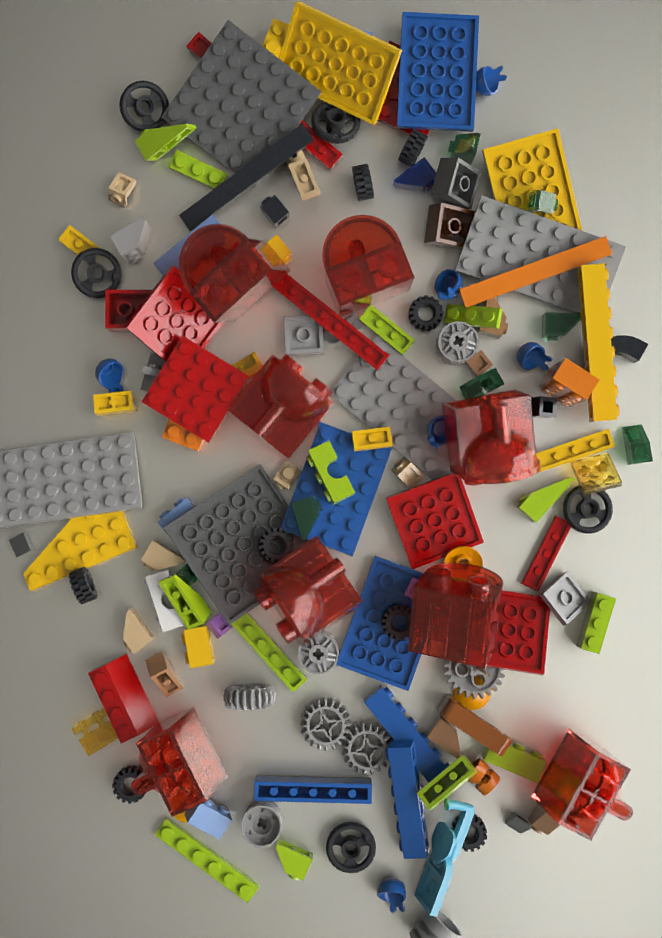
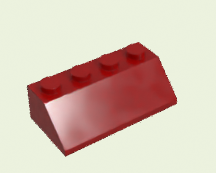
(123, 698)

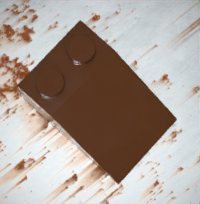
(447, 225)

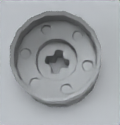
(451, 353)
(327, 661)
(260, 834)
(436, 927)

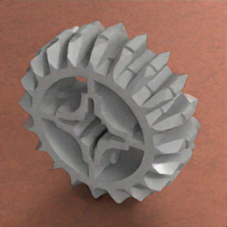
(249, 696)
(330, 740)
(370, 764)

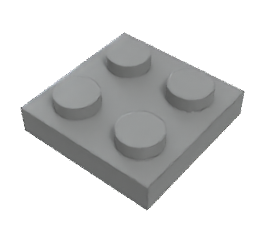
(303, 336)
(565, 598)

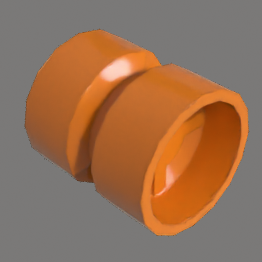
(484, 779)

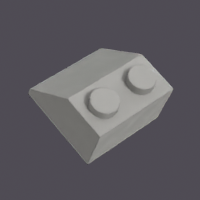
(132, 240)

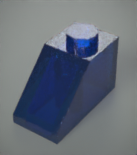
(416, 178)

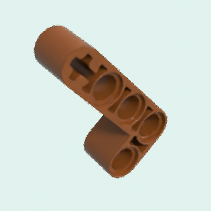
(474, 725)

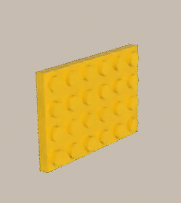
(340, 61)
(529, 166)

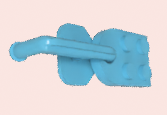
(445, 849)

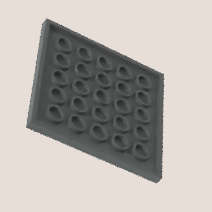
(240, 99)
(223, 538)

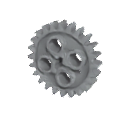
(466, 684)

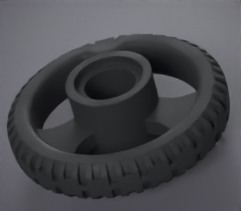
(127, 100)
(335, 124)
(89, 256)
(573, 519)
(365, 839)

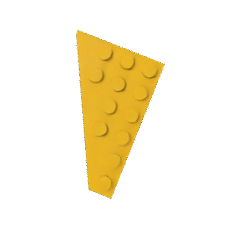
(81, 544)

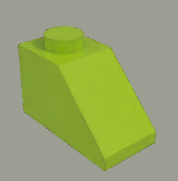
(294, 859)

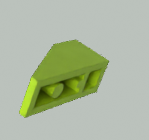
(158, 141)
(537, 502)
(185, 601)

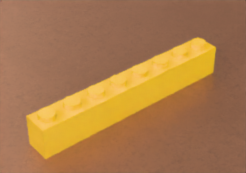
(597, 341)

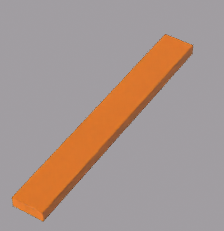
(535, 271)

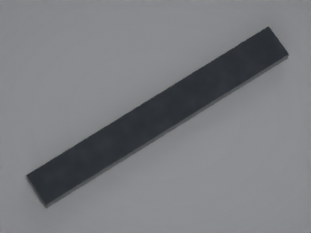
(247, 177)

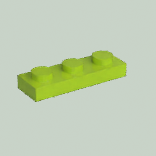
(197, 170)
(474, 315)
(386, 329)

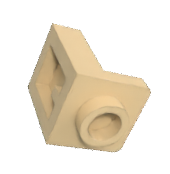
(120, 189)
(407, 472)
(286, 475)

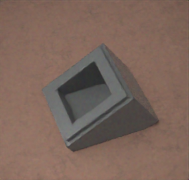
(21, 544)
(517, 823)

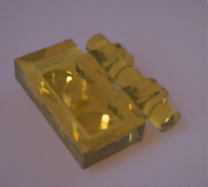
(97, 738)

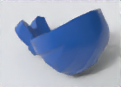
(488, 80)
(448, 284)
(531, 356)
(109, 374)
(436, 432)
(393, 892)

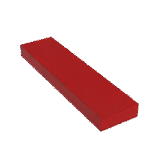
(546, 553)

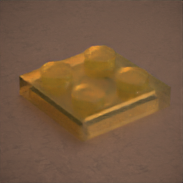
(596, 473)

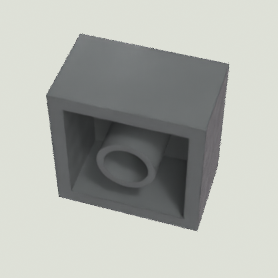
(455, 182)

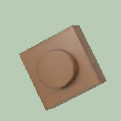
(479, 363)

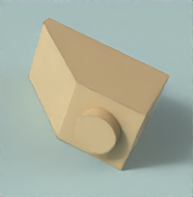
(160, 557)
(136, 632)

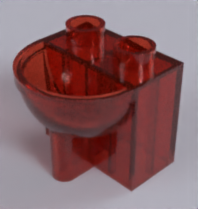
(364, 264)
(228, 270)
(282, 405)
(491, 438)
(307, 592)
(456, 613)
(179, 763)
(583, 786)

